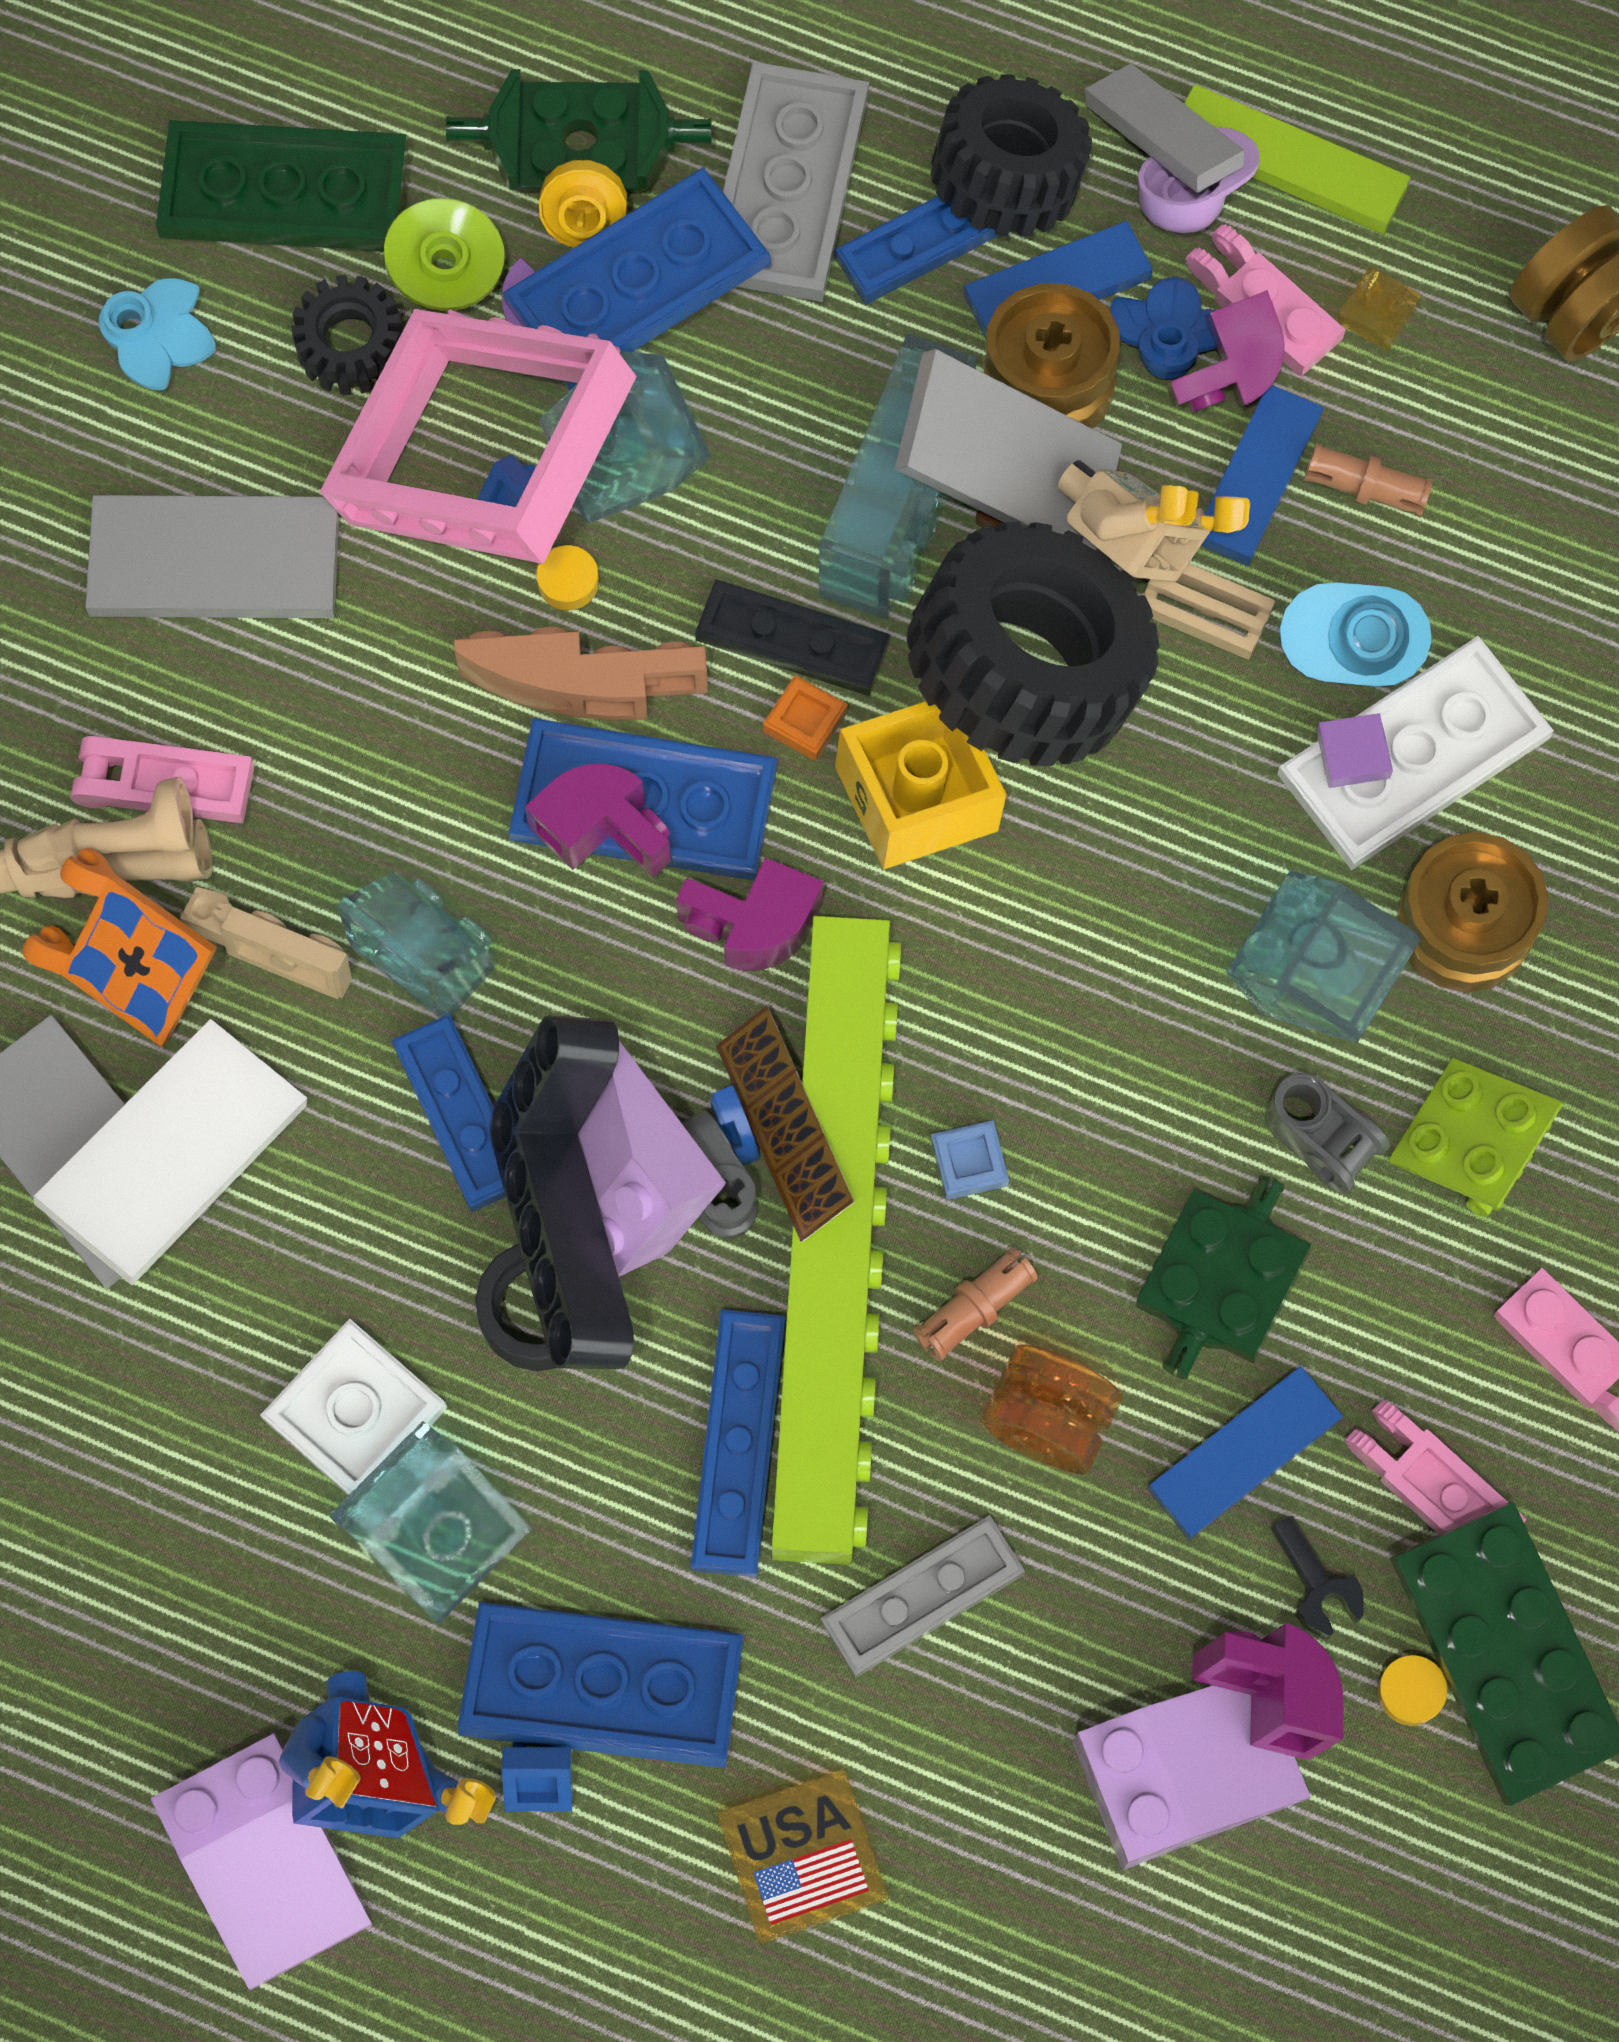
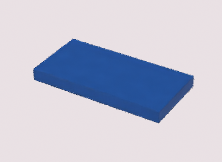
(644, 269)
(703, 794)
(601, 1685)

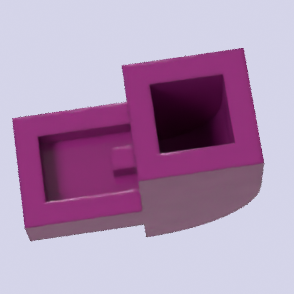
(1249, 351)
(595, 804)
(764, 926)
(1290, 1683)

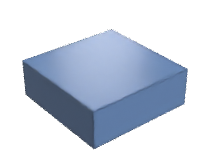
(969, 1160)

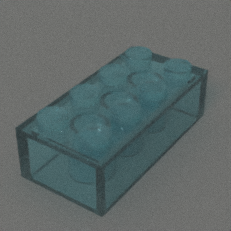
(881, 511)

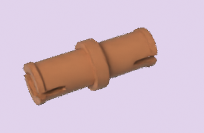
(1368, 480)
(975, 1304)

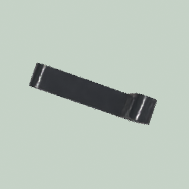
(552, 1193)

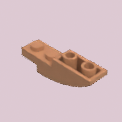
(555, 677)

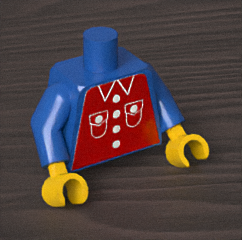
(366, 1771)

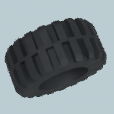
(997, 688)

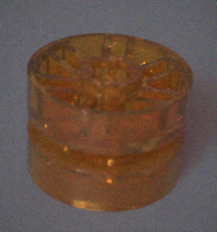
(1051, 1409)

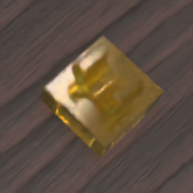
(1379, 308)

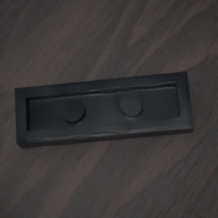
(792, 637)

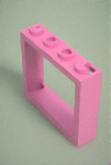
(429, 341)

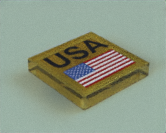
(802, 1857)

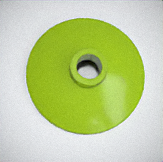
(446, 231)

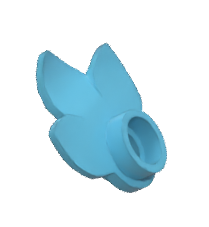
(164, 335)

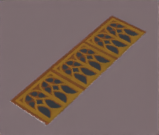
(784, 1124)

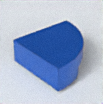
(734, 1124)

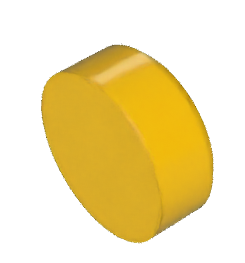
(568, 578)
(1412, 1690)

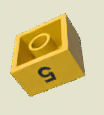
(917, 784)

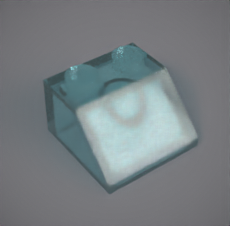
(648, 446)
(417, 942)
(1322, 957)
(430, 1521)

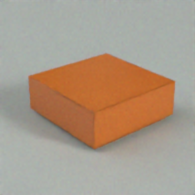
(805, 718)

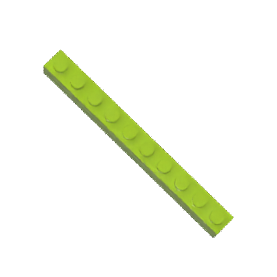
(835, 1265)

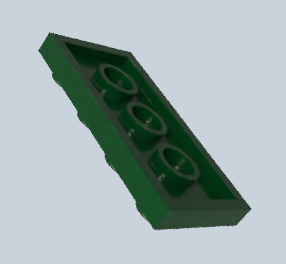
(281, 185)
(1509, 1653)

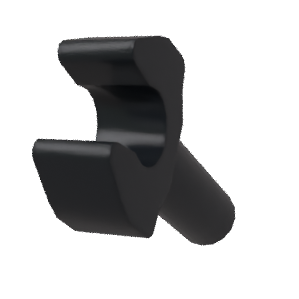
(1316, 1581)

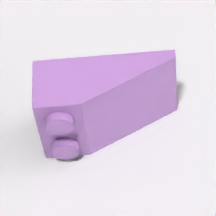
(643, 1168)
(1183, 1773)
(263, 1880)

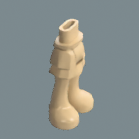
(149, 847)

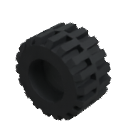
(1010, 155)

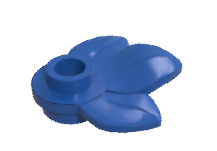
(1166, 327)

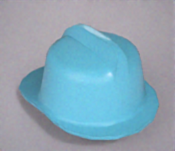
(1355, 634)

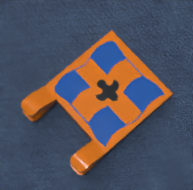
(128, 953)

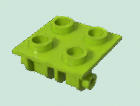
(1475, 1134)

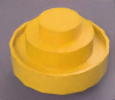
(581, 201)

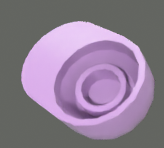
(1177, 206)

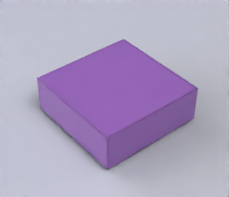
(1354, 750)

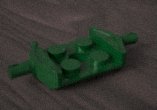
(534, 119)

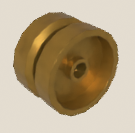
(1575, 284)
(1056, 349)
(1475, 909)

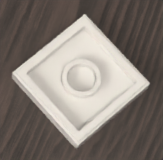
(351, 1407)

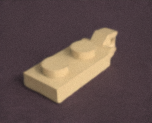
(268, 944)

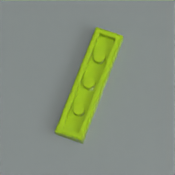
(1308, 164)

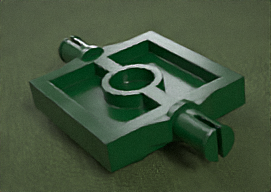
(1223, 1276)

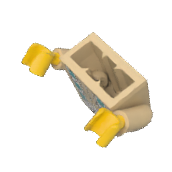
(1140, 528)

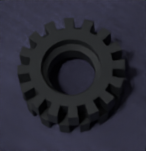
(335, 306)

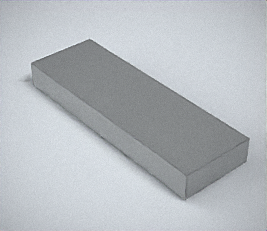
(1164, 127)
(922, 1596)

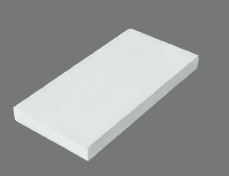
(1443, 741)
(170, 1151)

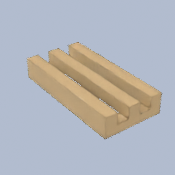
(1218, 588)

